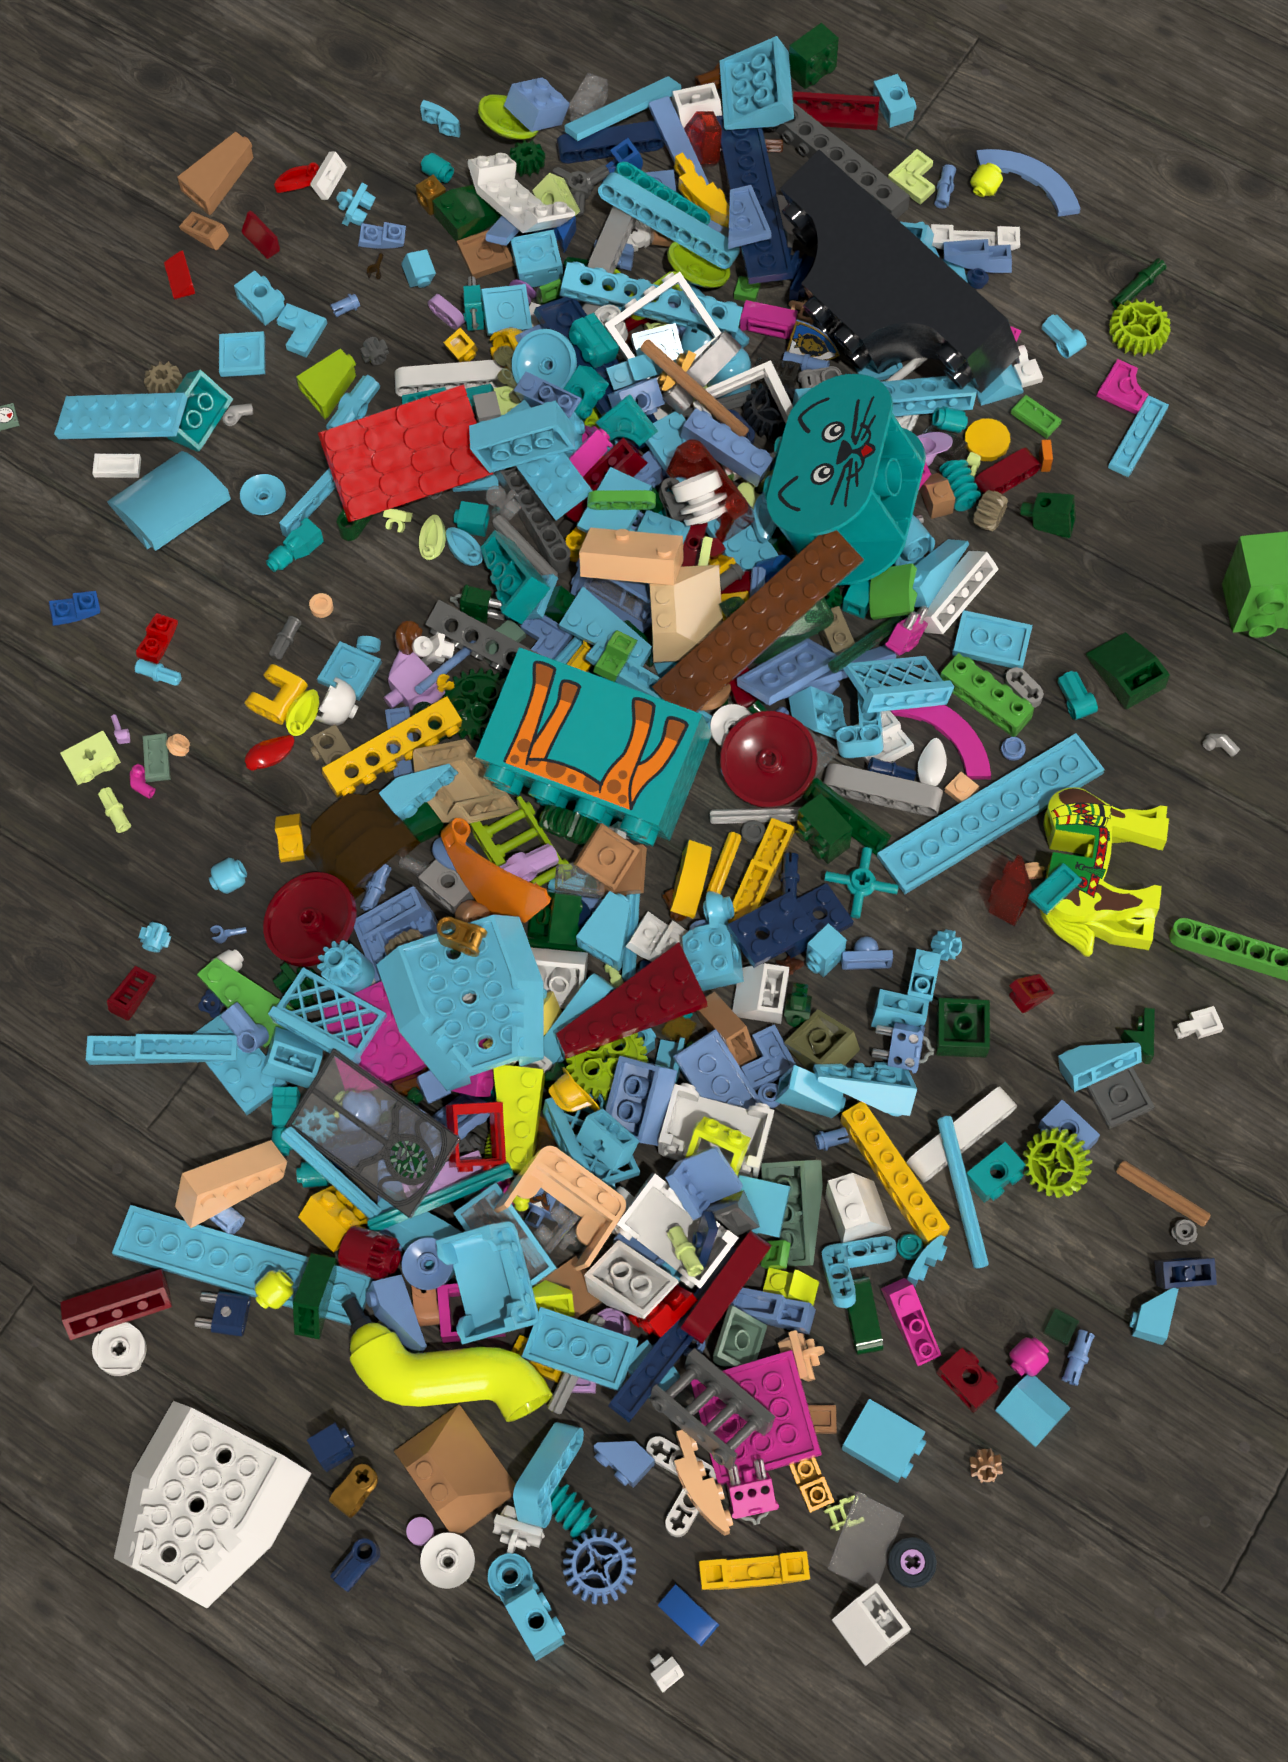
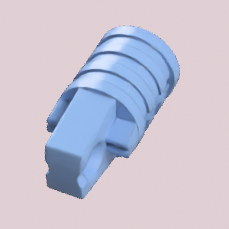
(228, 1220)

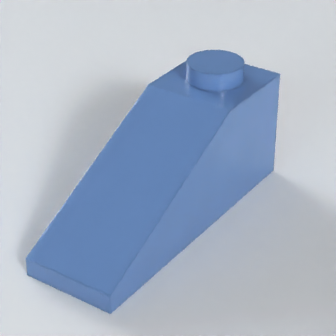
(395, 1311)

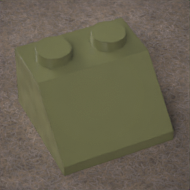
(822, 1042)

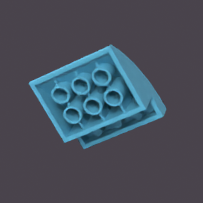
(169, 500)

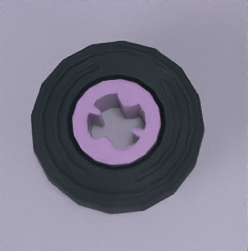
(912, 1548)

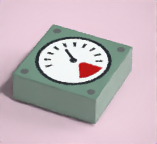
(8, 417)

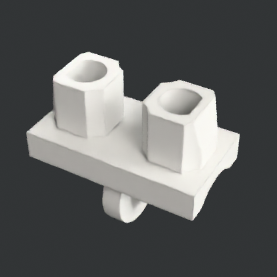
(433, 648)
(515, 1532)

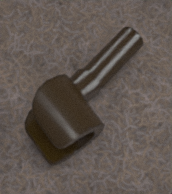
(375, 267)

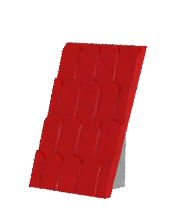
(403, 453)

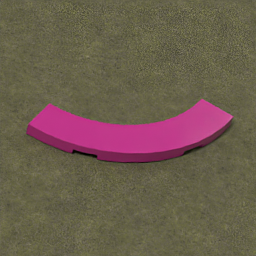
(959, 732)

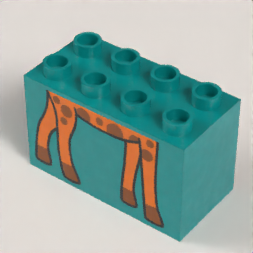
(593, 746)

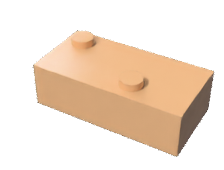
(631, 556)

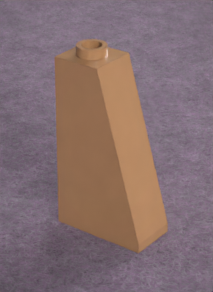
(216, 172)

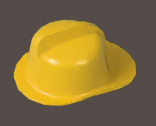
(570, 1095)

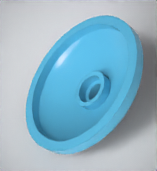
(539, 349)

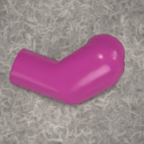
(138, 781)

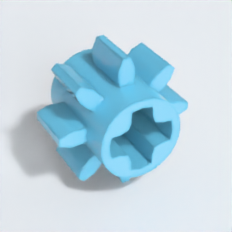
(154, 937)
(946, 944)

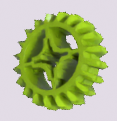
(1142, 319)
(1050, 1181)

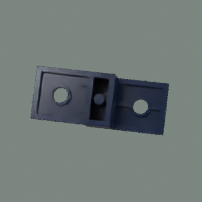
(788, 924)

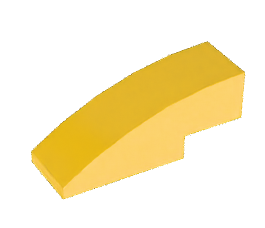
(690, 878)

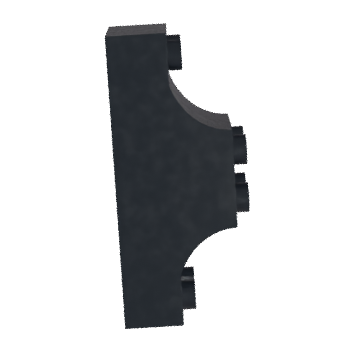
(885, 288)

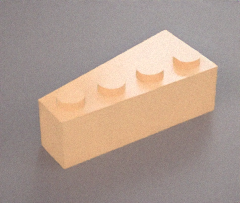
(228, 1181)

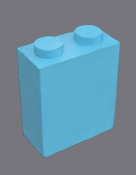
(884, 1441)

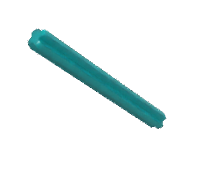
(444, 1196)

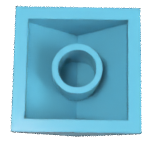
(1002, 387)
(1032, 1409)

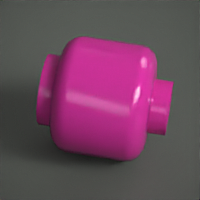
(1029, 1357)

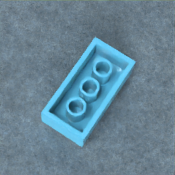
(522, 436)

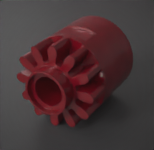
(369, 1253)

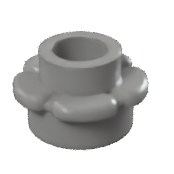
(1189, 1227)

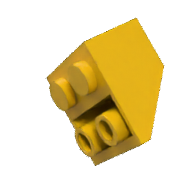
(331, 1216)

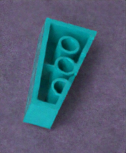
(516, 579)

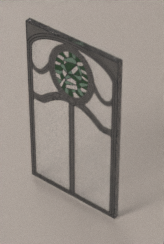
(373, 1132)

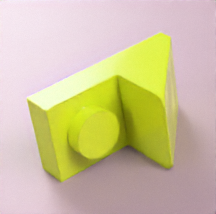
(791, 1286)

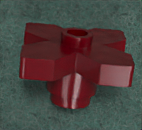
(693, 545)

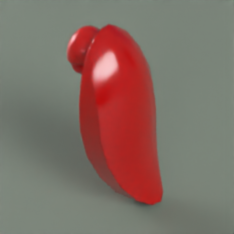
(296, 178)
(269, 752)

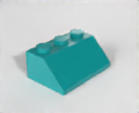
(202, 410)

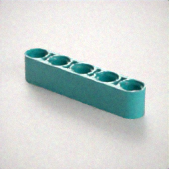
(657, 188)

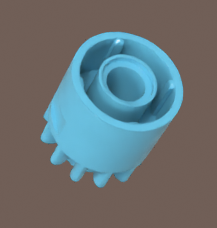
(346, 967)

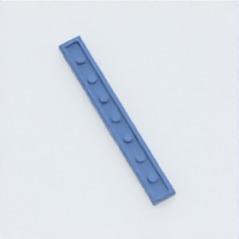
(677, 141)

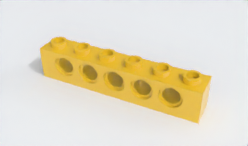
(441, 711)
(894, 1173)

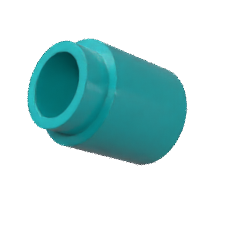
(437, 166)
(949, 419)
(309, 1176)

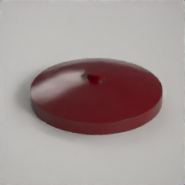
(769, 759)
(308, 917)

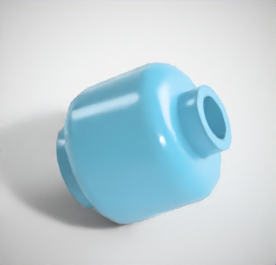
(228, 875)

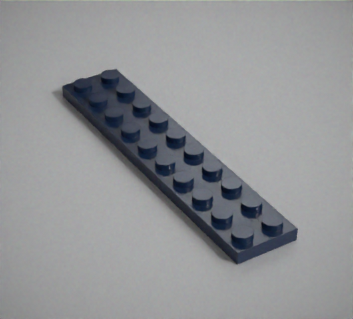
(748, 164)

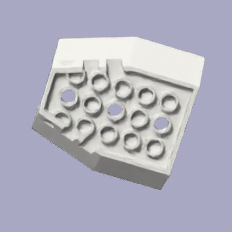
(241, 1510)

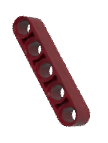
(726, 1287)

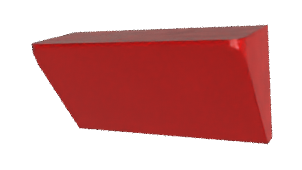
(179, 276)

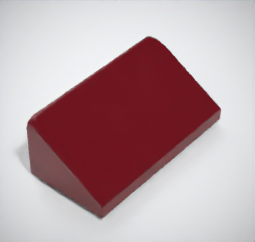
(260, 235)

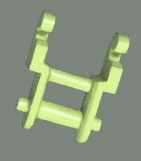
(830, 1510)

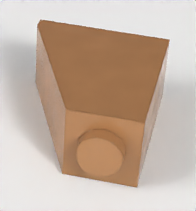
(729, 1027)

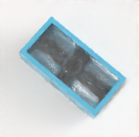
(481, 1212)

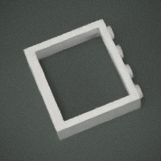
(649, 295)
(775, 386)

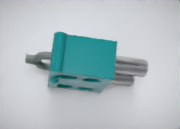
(473, 306)

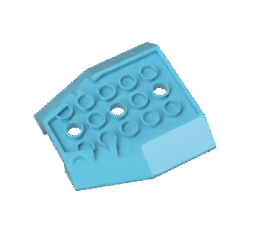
(442, 1029)

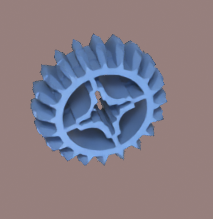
(588, 1573)

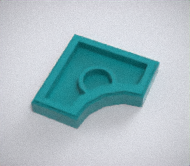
(627, 421)

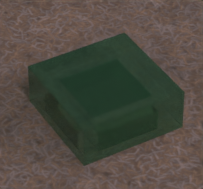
(1061, 1327)

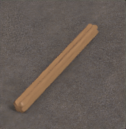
(693, 388)

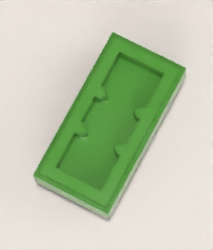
(1036, 416)

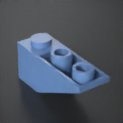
(538, 391)

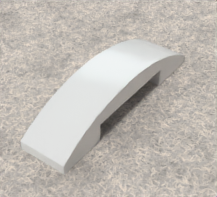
(1003, 236)

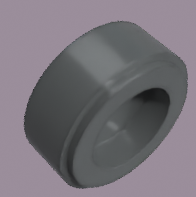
(753, 832)

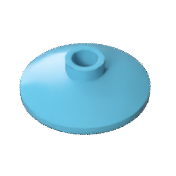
(259, 487)

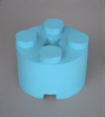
(917, 544)

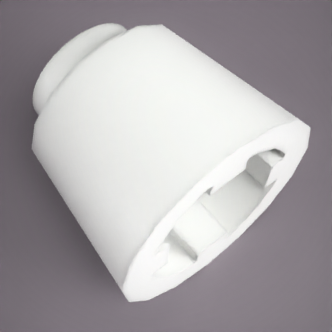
(231, 958)

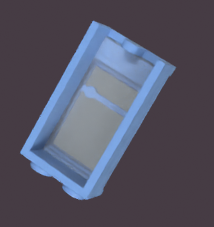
(624, 598)

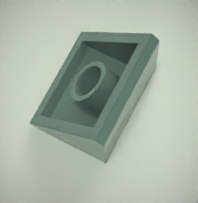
(739, 1339)

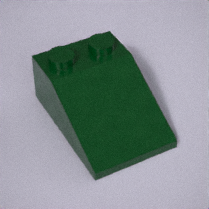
(464, 212)

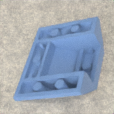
(390, 919)

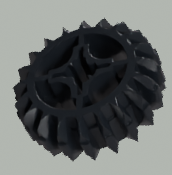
(769, 418)

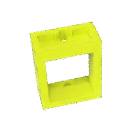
(730, 1139)

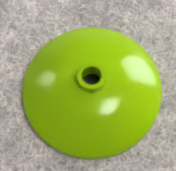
(501, 120)
(695, 268)

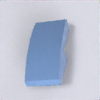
(383, 237)

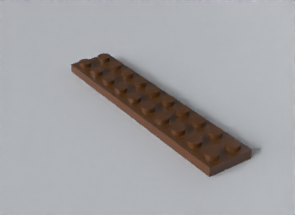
(759, 622)

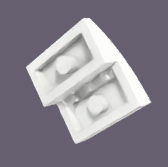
(895, 741)
(655, 937)

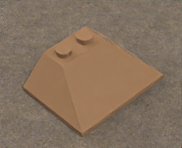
(456, 1471)

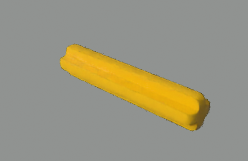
(724, 862)

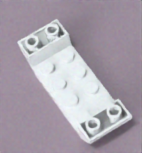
(497, 185)

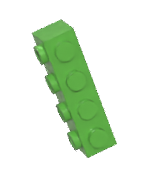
(988, 695)

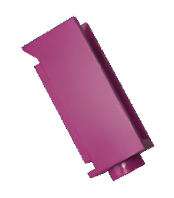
(768, 319)

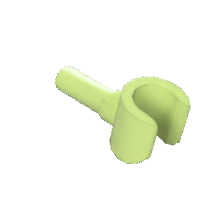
(973, 461)

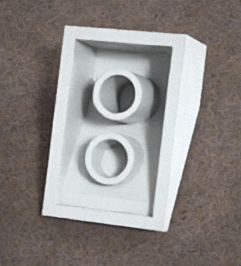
(628, 1281)

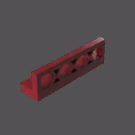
(836, 114)

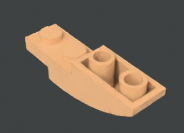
(703, 1493)

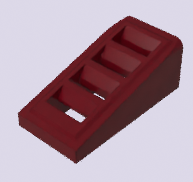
(127, 1007)

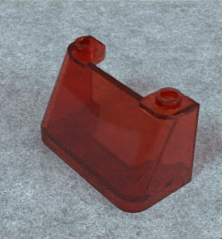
(693, 459)

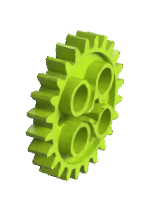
(602, 1081)

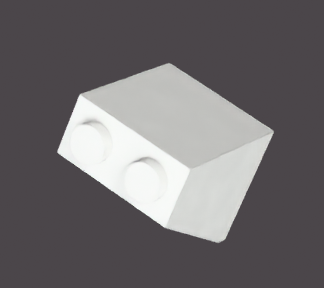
(855, 1207)

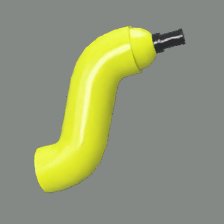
(442, 1375)

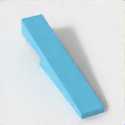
(634, 676)
(160, 1049)

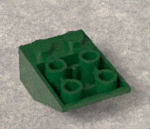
(1129, 669)

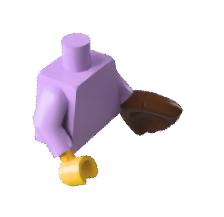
(410, 670)

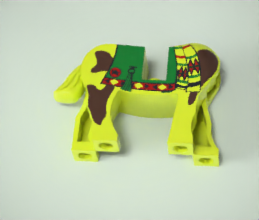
(1089, 826)

